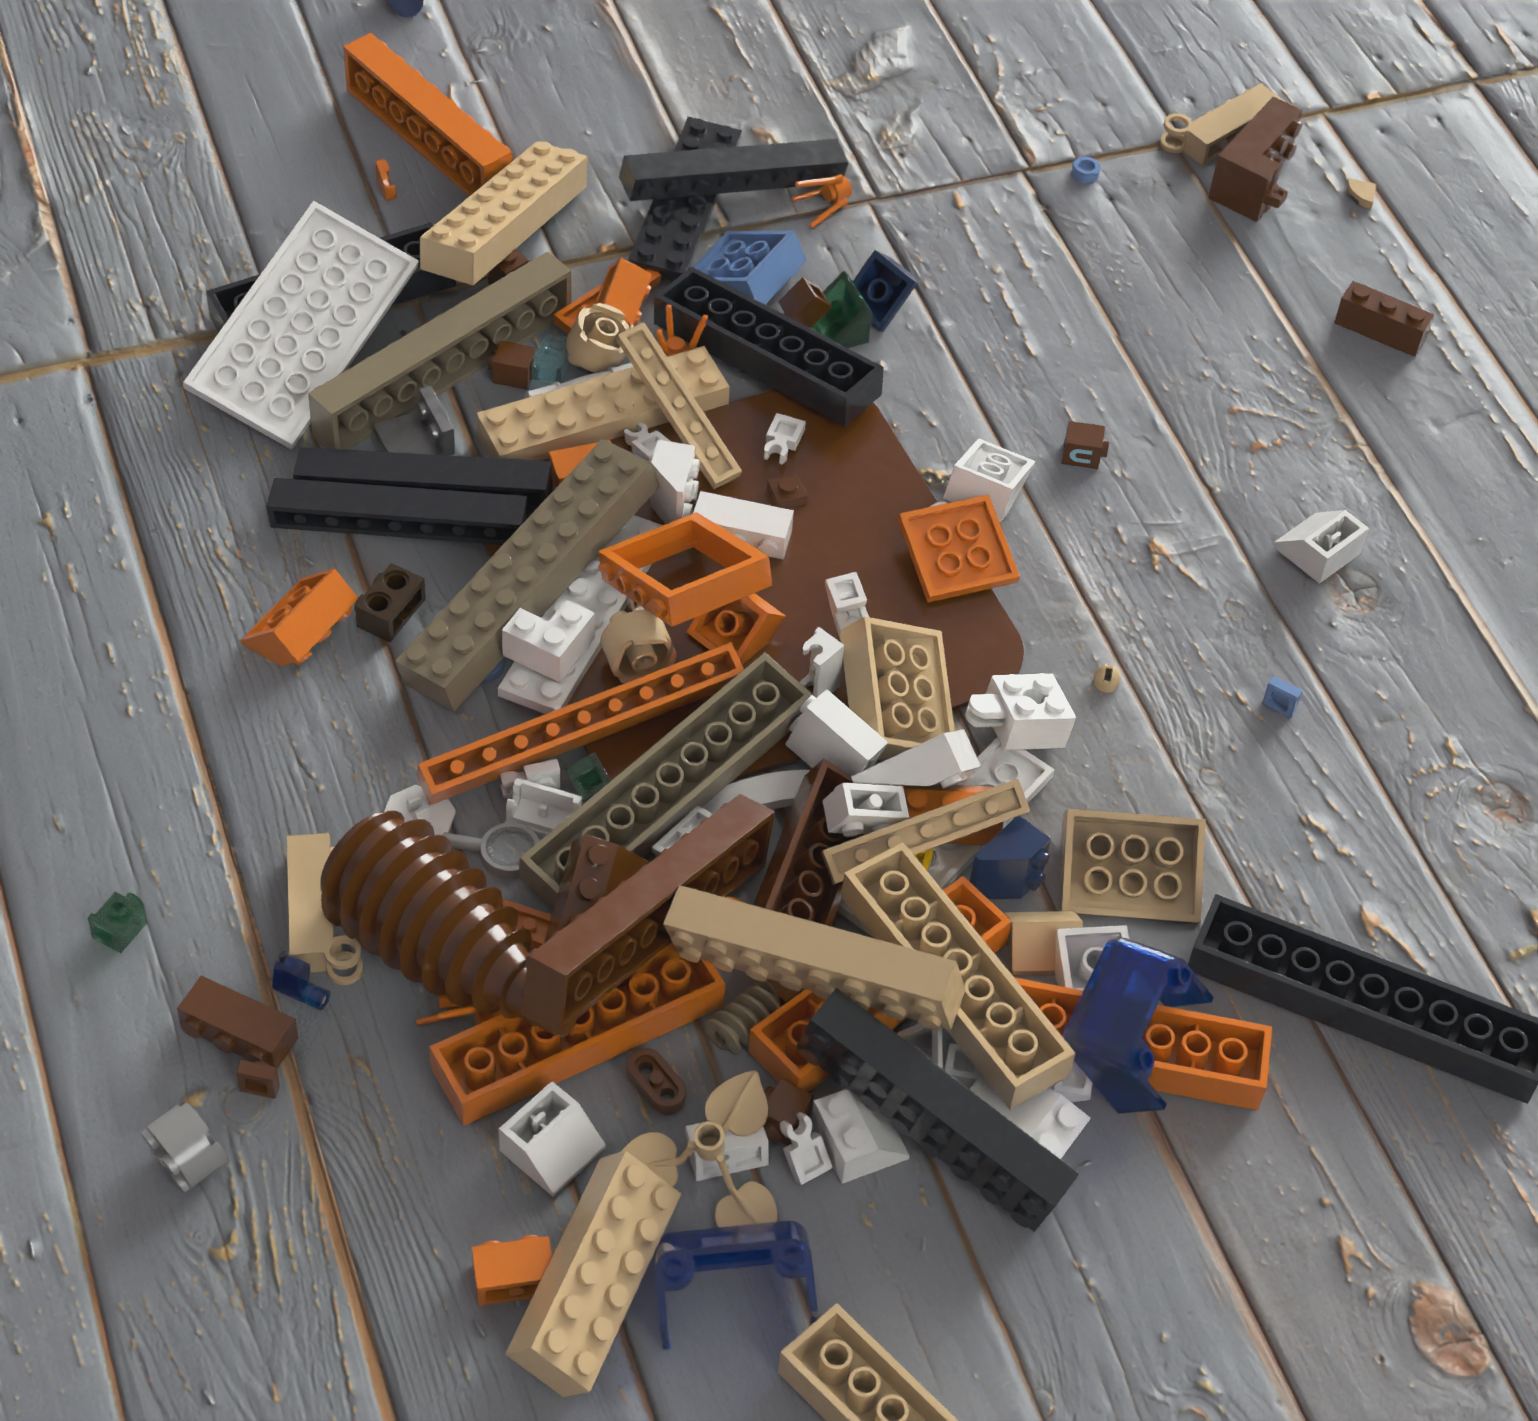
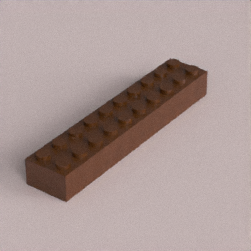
(627, 925)

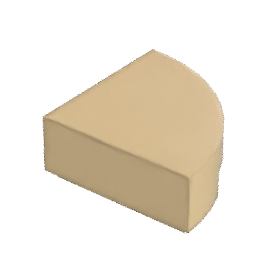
(1362, 191)

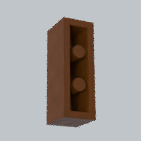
(1384, 318)
(237, 1023)

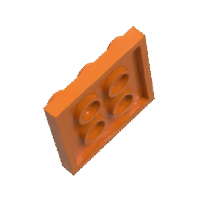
(958, 548)

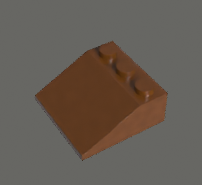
(591, 872)

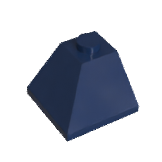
(884, 287)

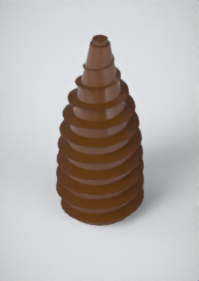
(427, 913)

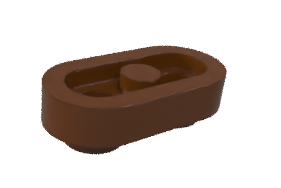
(657, 1083)

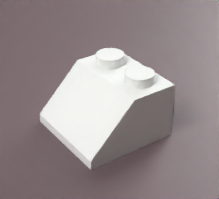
(855, 1136)

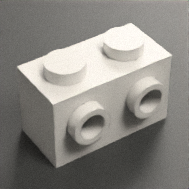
(864, 808)

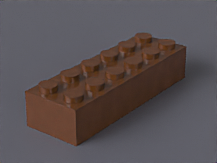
(797, 875)

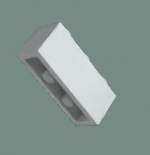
(755, 523)

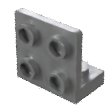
(420, 431)

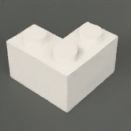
(549, 645)

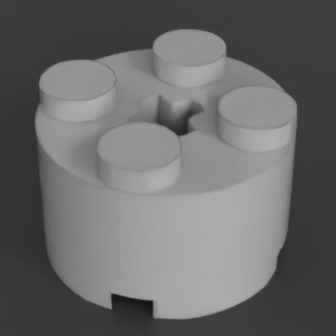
(184, 1146)

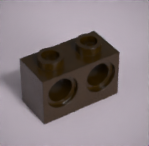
(390, 602)

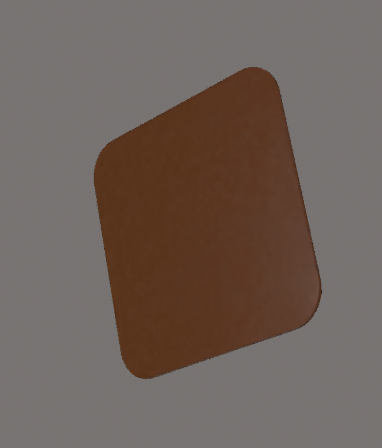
(855, 491)

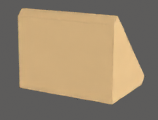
(1033, 940)

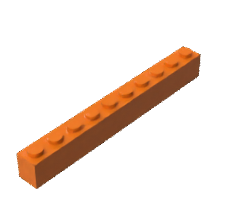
(578, 724)

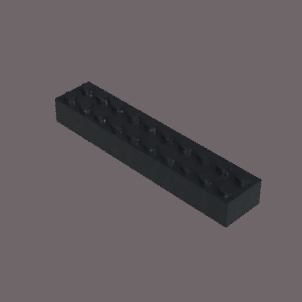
(1369, 997)

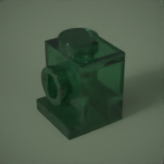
(587, 774)
(118, 921)

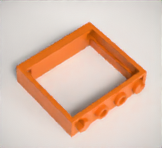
(745, 569)

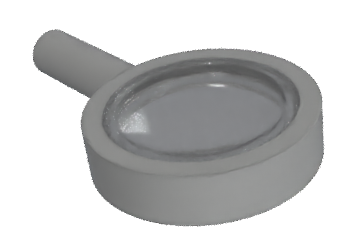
(499, 847)

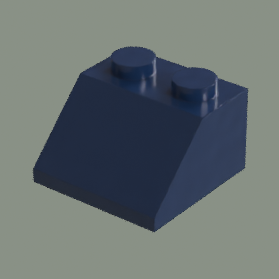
(1011, 861)

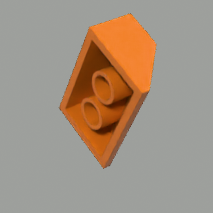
(301, 618)
(927, 798)

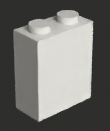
(834, 734)

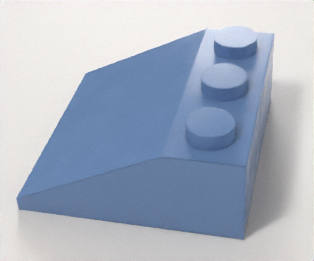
(754, 261)

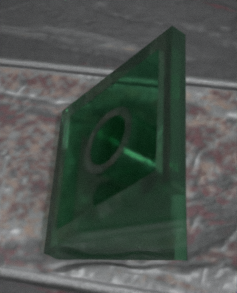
(849, 317)

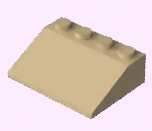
(897, 681)
(1132, 865)

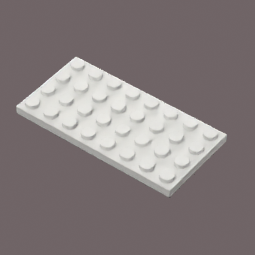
(300, 323)

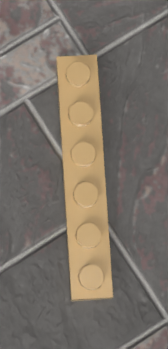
(678, 404)
(931, 828)

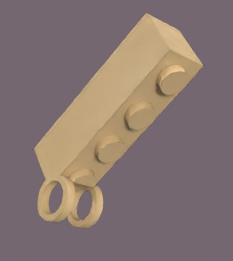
(1214, 130)
(310, 933)

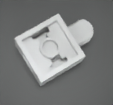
(1024, 711)

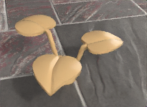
(735, 1106)

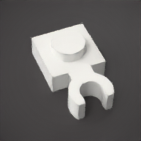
(783, 435)
(643, 442)
(543, 773)
(807, 1153)

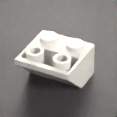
(674, 472)
(1323, 543)
(550, 1139)

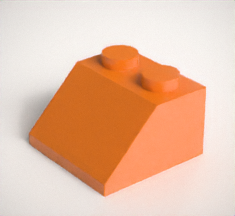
(745, 623)

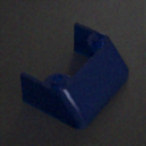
(1115, 1014)
(692, 1251)

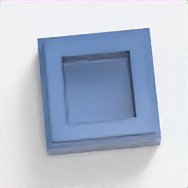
(1282, 697)

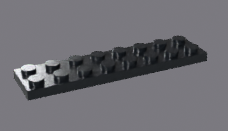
(677, 224)

